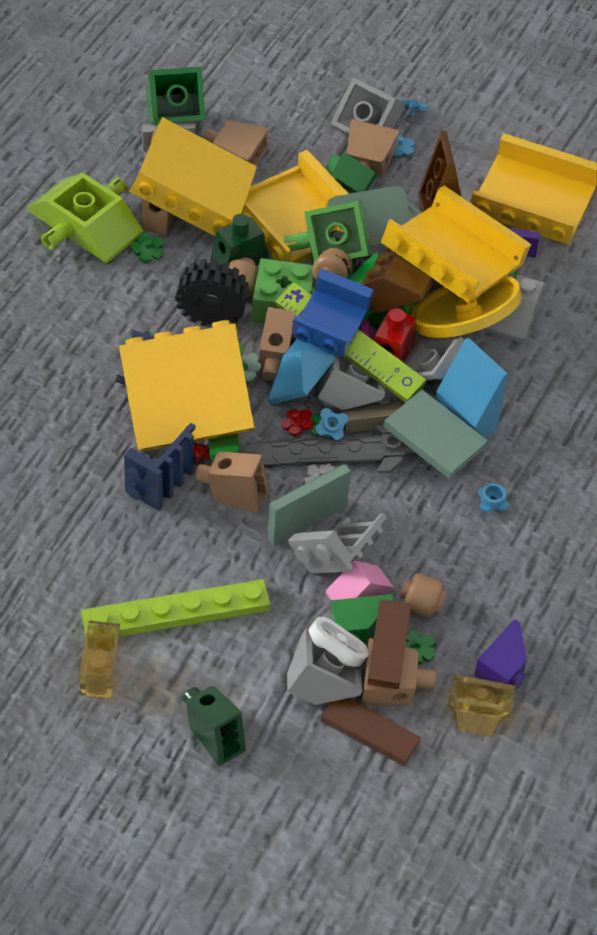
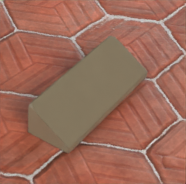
(364, 417)

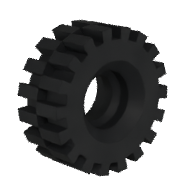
(216, 280)

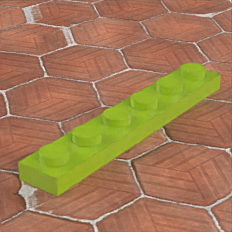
(182, 608)

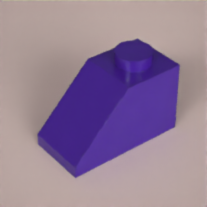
(504, 658)

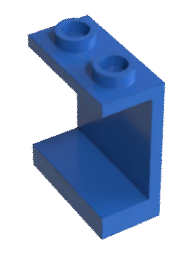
(333, 313)

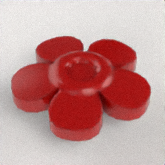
(297, 421)
(200, 451)

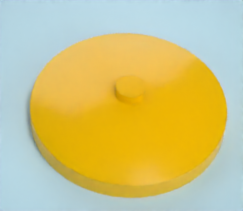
(447, 315)

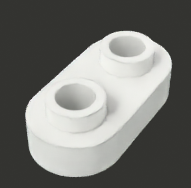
(338, 641)

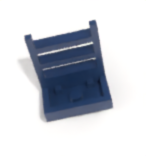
(154, 480)

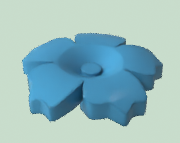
(405, 147)

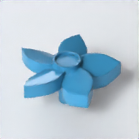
(415, 105)

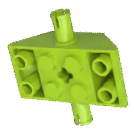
(88, 216)

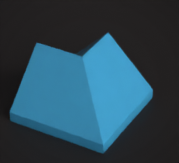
(299, 371)

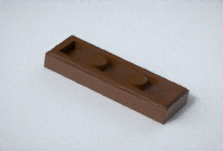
(389, 644)
(371, 730)

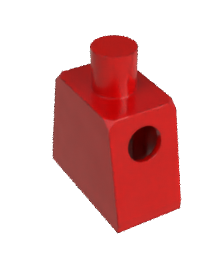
(398, 332)

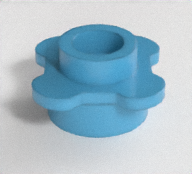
(326, 430)
(490, 492)

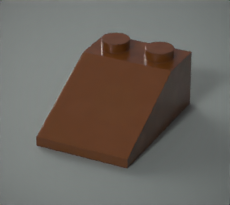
(439, 173)

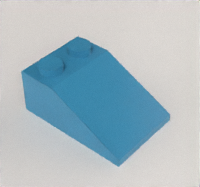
(474, 388)

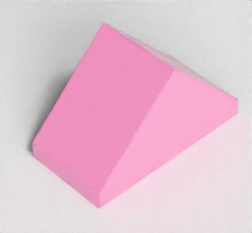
(361, 581)

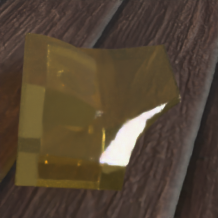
(480, 704)

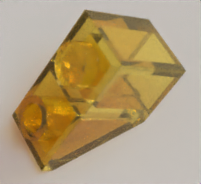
(99, 659)

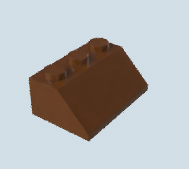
(395, 282)

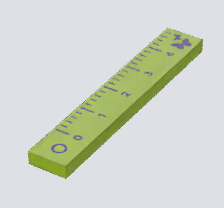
(364, 352)

